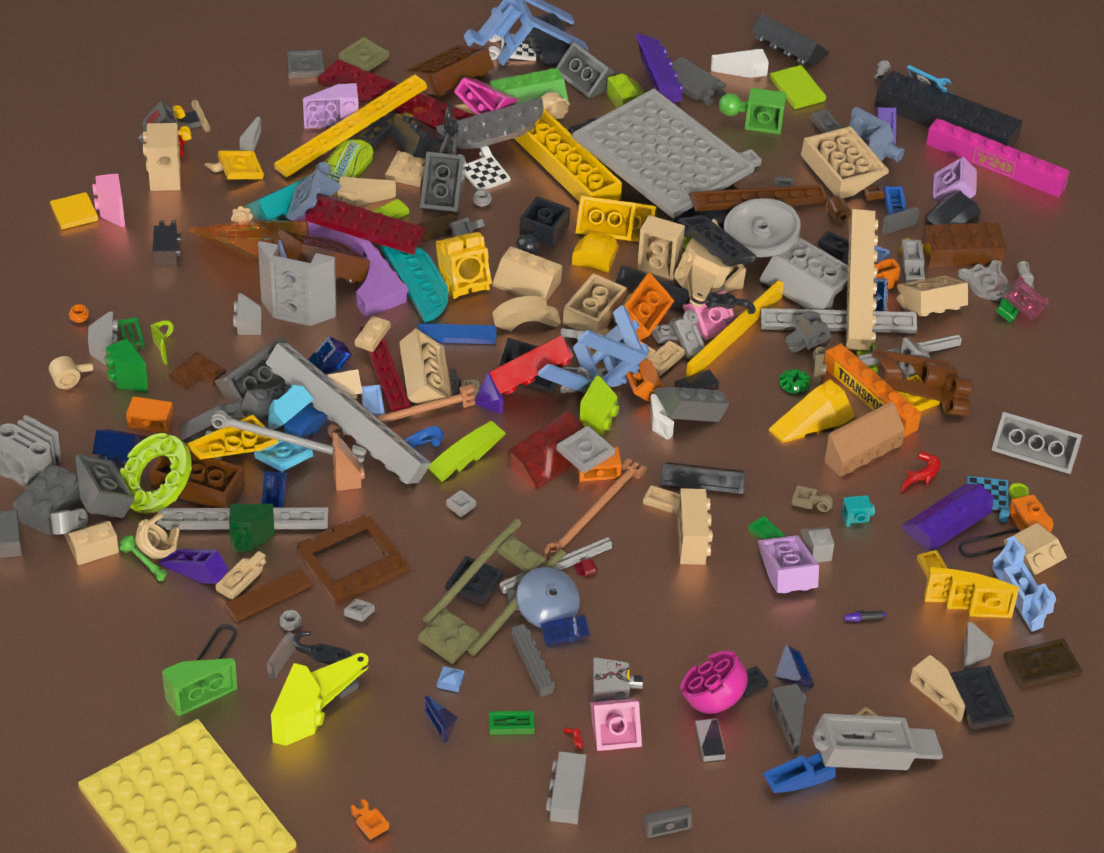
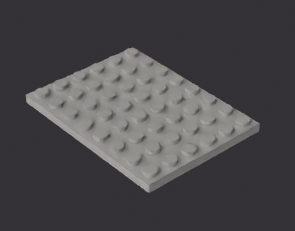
(662, 152)

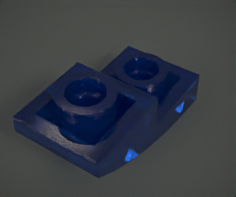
(565, 629)

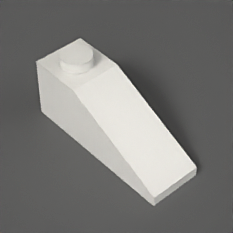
(743, 63)

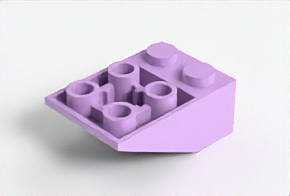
(330, 105)

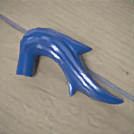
(430, 434)

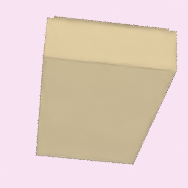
(662, 499)

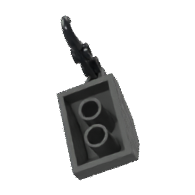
(444, 173)

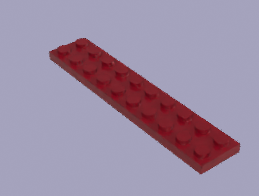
(371, 86)

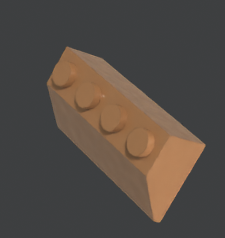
(864, 439)

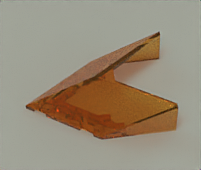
(244, 239)

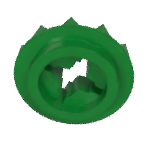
(800, 386)

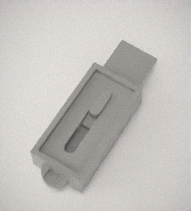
(873, 742)

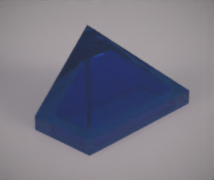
(793, 668)
(440, 717)

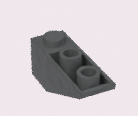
(258, 401)

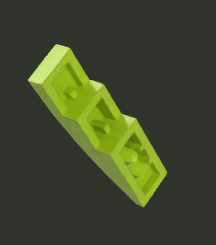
(465, 450)

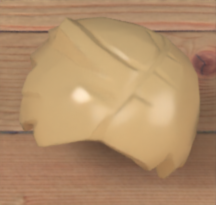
(555, 104)

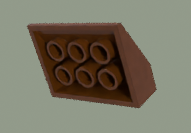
(450, 67)
(347, 261)

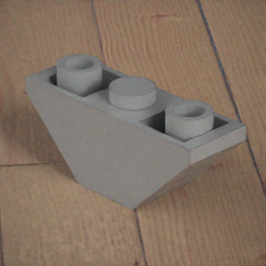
(102, 335)

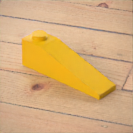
(819, 410)

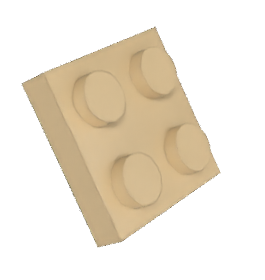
(406, 169)

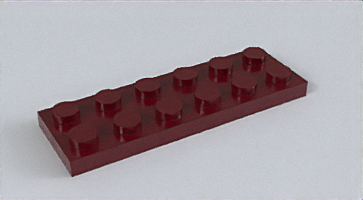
(366, 224)

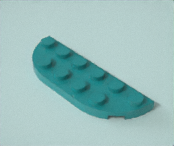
(424, 282)

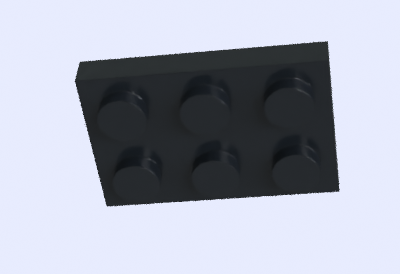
(982, 697)

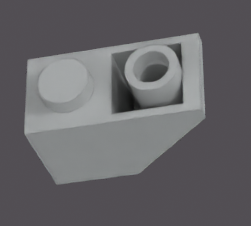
(248, 316)

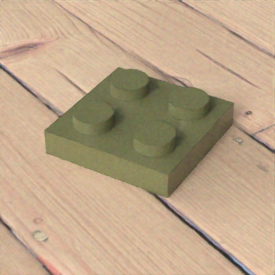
(364, 54)

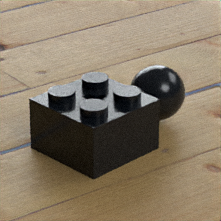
(542, 223)

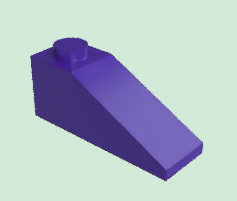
(197, 564)

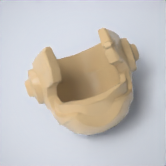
(154, 540)

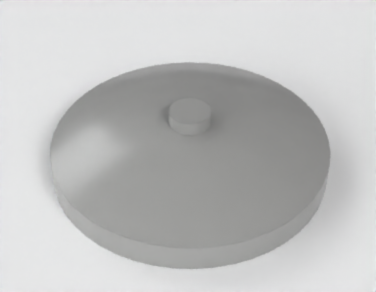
(764, 226)

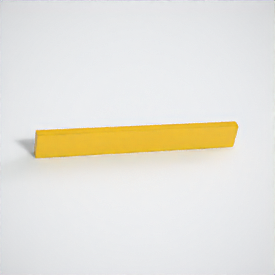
(734, 330)

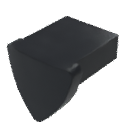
(756, 681)

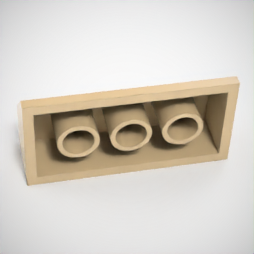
(424, 368)

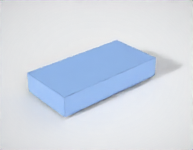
(372, 399)

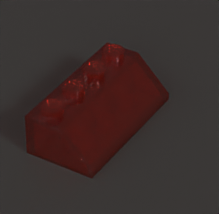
(537, 455)

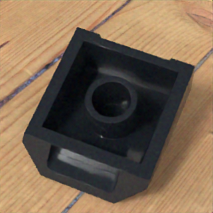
(954, 210)

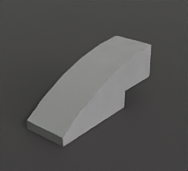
(912, 261)

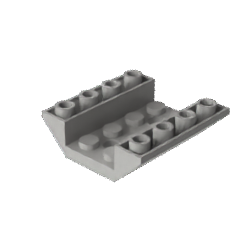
(807, 278)
(310, 289)

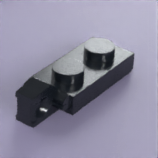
(378, 130)

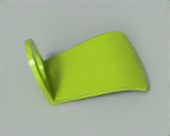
(159, 338)

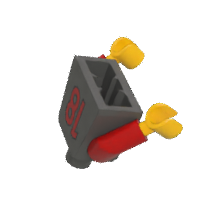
(164, 114)

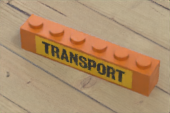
(869, 386)

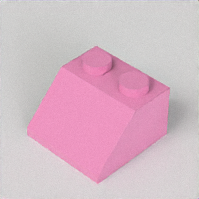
(109, 198)
(616, 724)

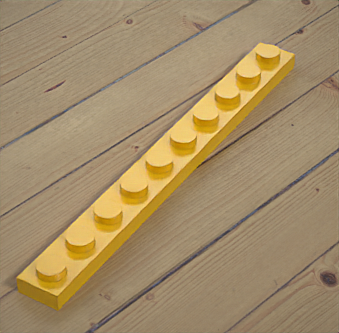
(350, 126)

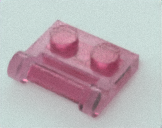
(1026, 299)

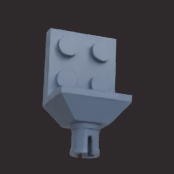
(875, 134)
(307, 191)

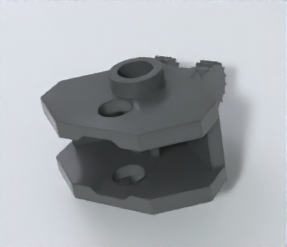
(808, 333)

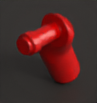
(577, 740)

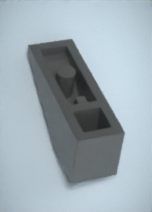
(199, 425)
(788, 707)

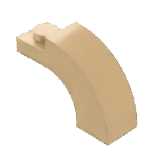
(525, 309)

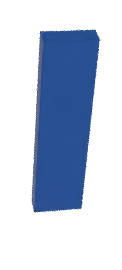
(460, 333)

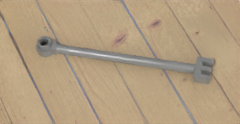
(227, 421)

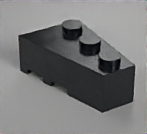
(415, 135)

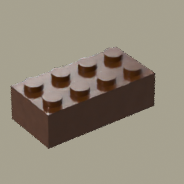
(963, 244)
(209, 483)

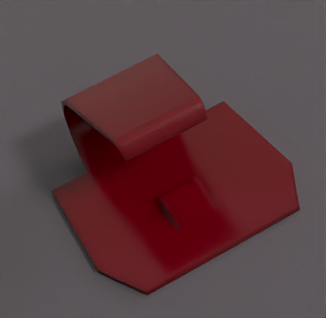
(586, 567)

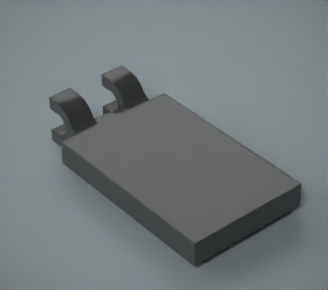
(697, 82)

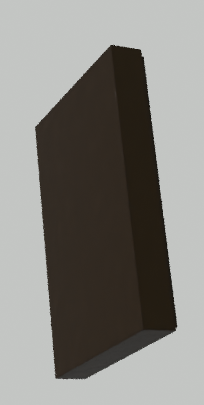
(1042, 663)

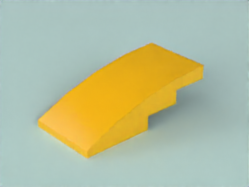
(971, 592)

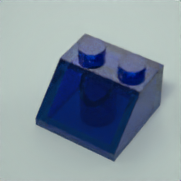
(115, 444)

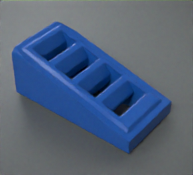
(894, 191)

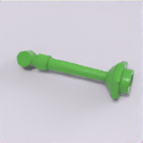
(128, 544)

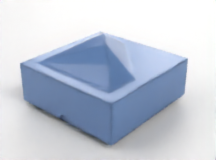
(450, 679)

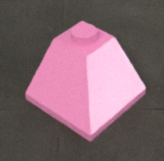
(711, 320)

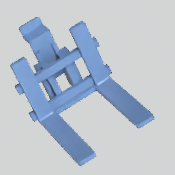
(505, 16)
(618, 349)

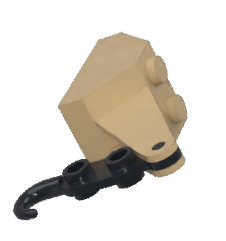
(704, 276)

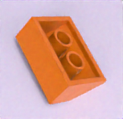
(648, 305)

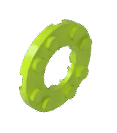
(149, 448)

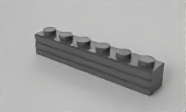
(532, 660)

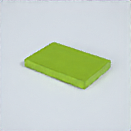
(799, 87)

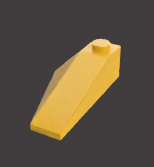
(231, 441)

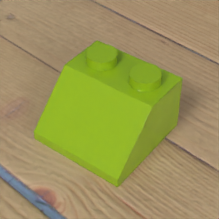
(623, 89)
(598, 406)

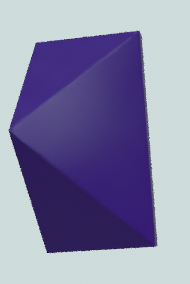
(489, 396)

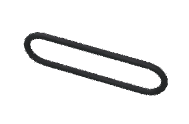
(984, 537)
(213, 636)

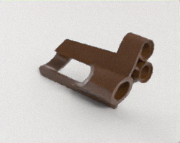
(938, 380)

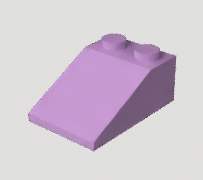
(789, 564)

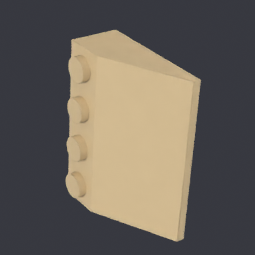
(842, 161)

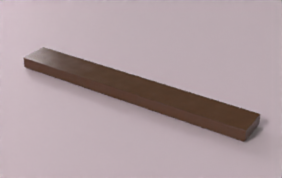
(731, 198)

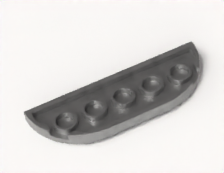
(497, 125)

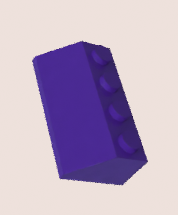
(659, 68)
(949, 516)

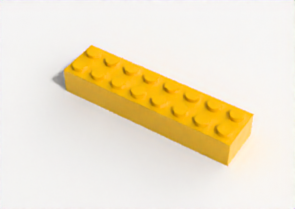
(569, 161)

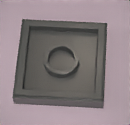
(305, 63)

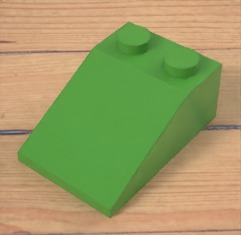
(198, 683)

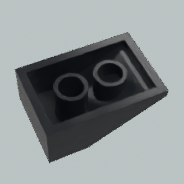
(545, 46)

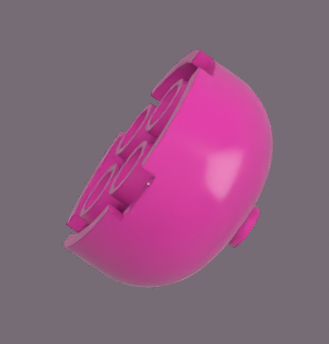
(715, 683)

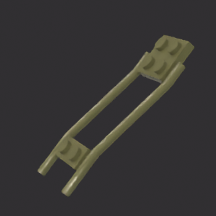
(452, 636)

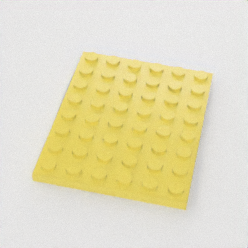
(184, 799)

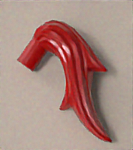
(925, 474)

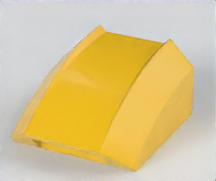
(595, 251)

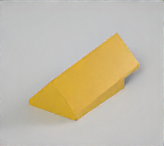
(612, 218)

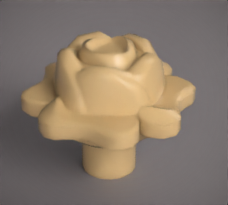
(242, 215)

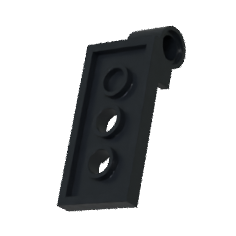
(716, 240)

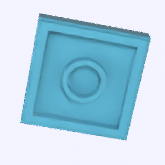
(283, 455)

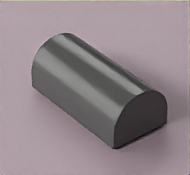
(667, 821)

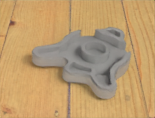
(986, 282)

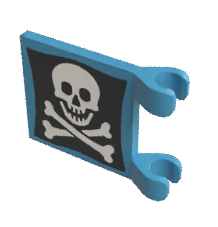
(928, 79)

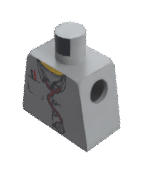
(613, 680)

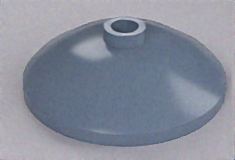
(538, 604)

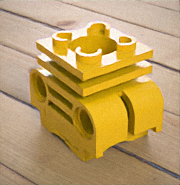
(464, 263)

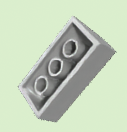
(1037, 442)

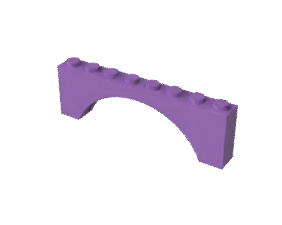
(382, 286)

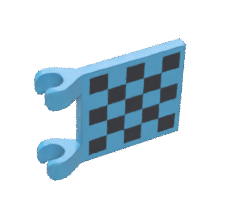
(999, 490)

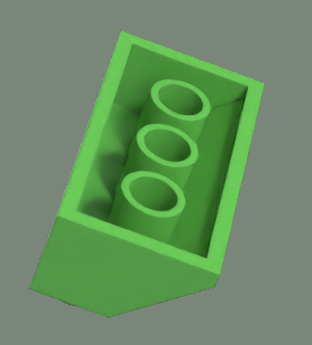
(532, 85)

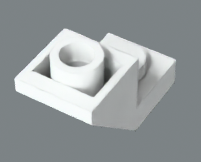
(659, 418)

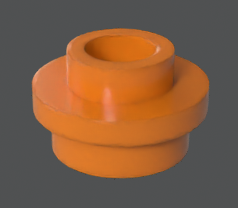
(78, 313)

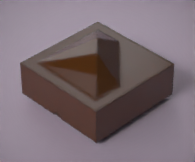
(873, 192)

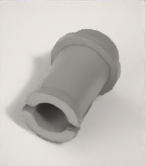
(883, 68)

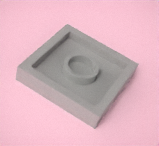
(585, 449)

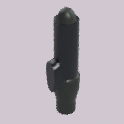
(455, 382)

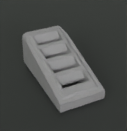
(250, 137)

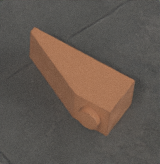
(345, 466)

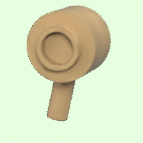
(66, 373)

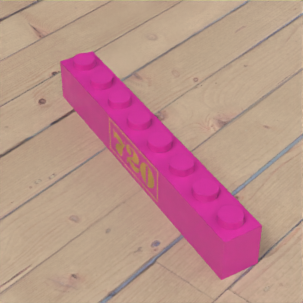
(998, 157)

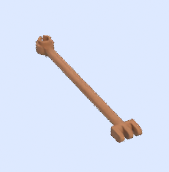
(466, 397)
(629, 471)

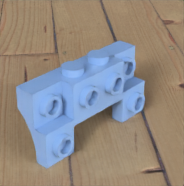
(1032, 600)

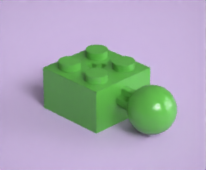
(763, 109)

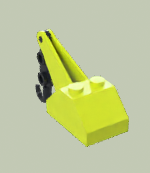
(307, 692)

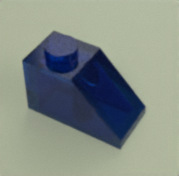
(330, 355)
(275, 488)

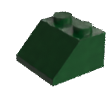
(250, 526)

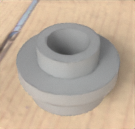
(482, 198)
(290, 620)

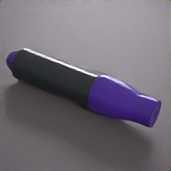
(861, 615)

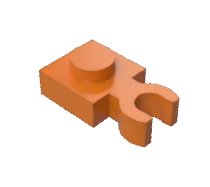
(370, 822)

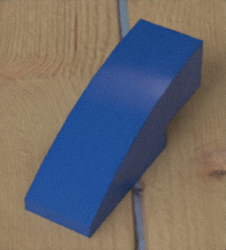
(305, 422)
(799, 774)

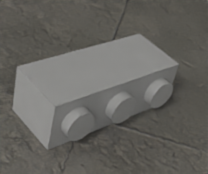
(566, 787)

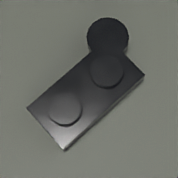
(835, 245)

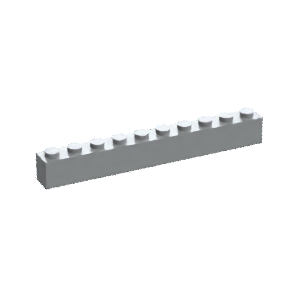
(349, 414)

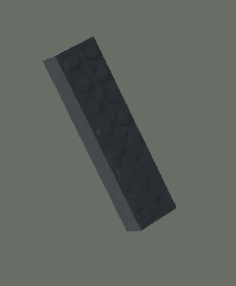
(927, 103)

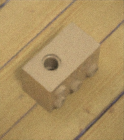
(162, 156)

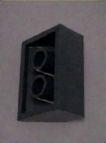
(516, 348)

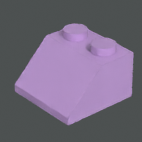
(953, 178)

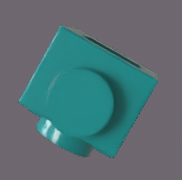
(857, 509)

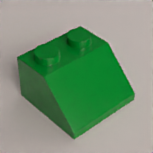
(126, 367)

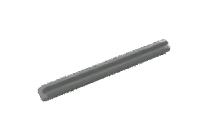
(928, 346)
(568, 560)

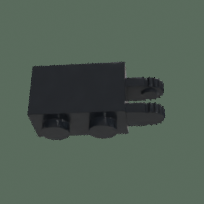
(166, 244)

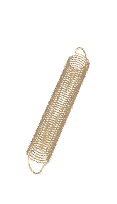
(201, 118)

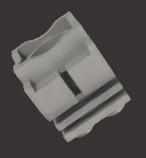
(27, 450)

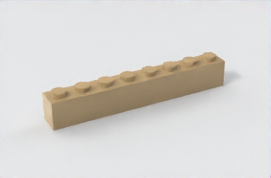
(861, 280)

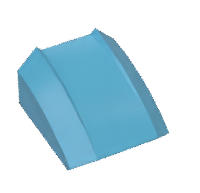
(287, 406)

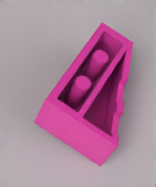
(483, 97)

